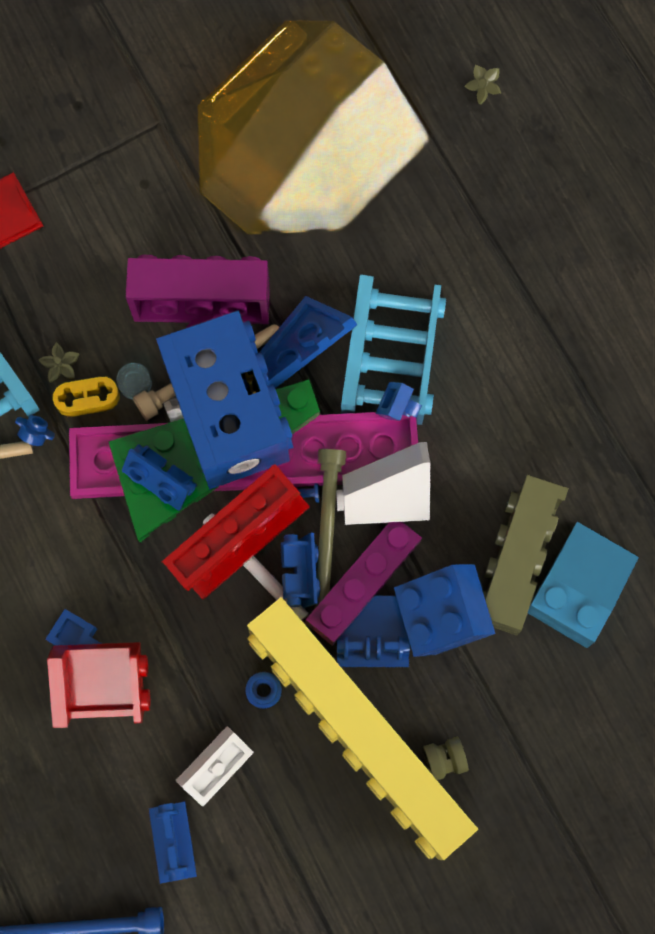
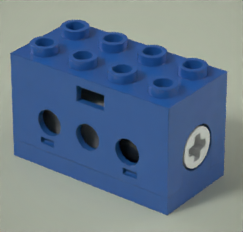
(226, 398)

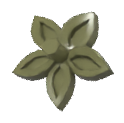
(484, 83)
(59, 363)

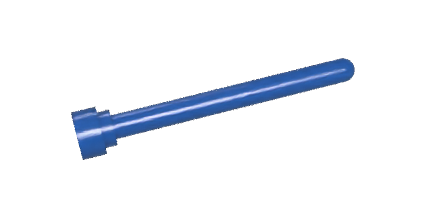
(145, 923)

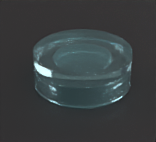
(133, 379)

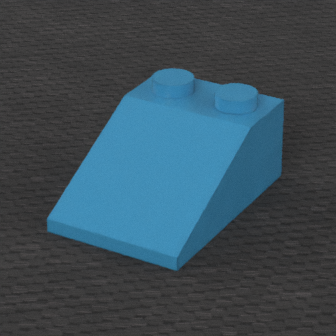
(582, 585)

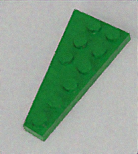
(175, 445)

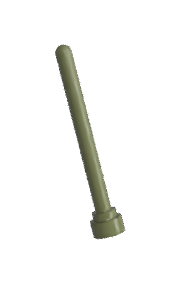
(331, 463)

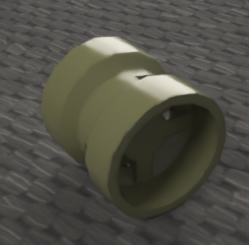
(437, 762)

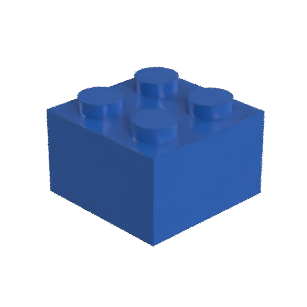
(444, 610)

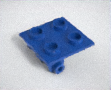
(375, 637)

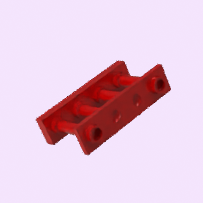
(236, 533)

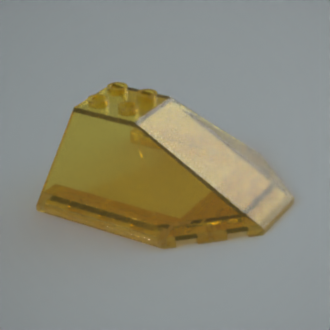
(304, 132)

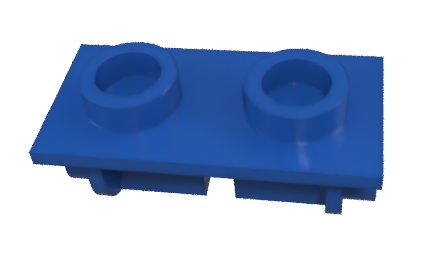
(145, 468)
(302, 555)
(172, 842)

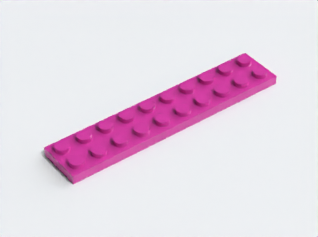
(362, 436)

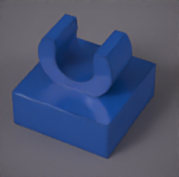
(397, 402)

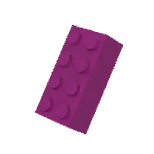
(191, 287)

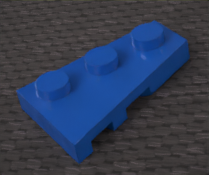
(303, 337)

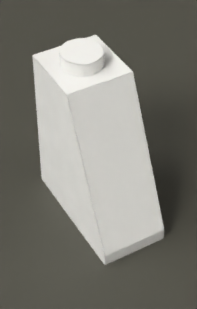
(388, 489)

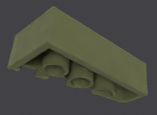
(521, 552)

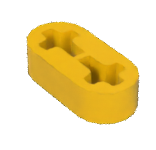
(85, 388)

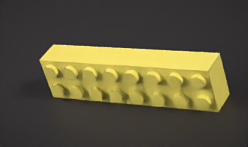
(361, 730)

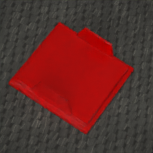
(16, 212)

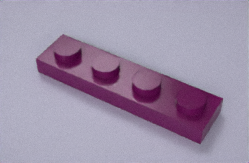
(362, 581)

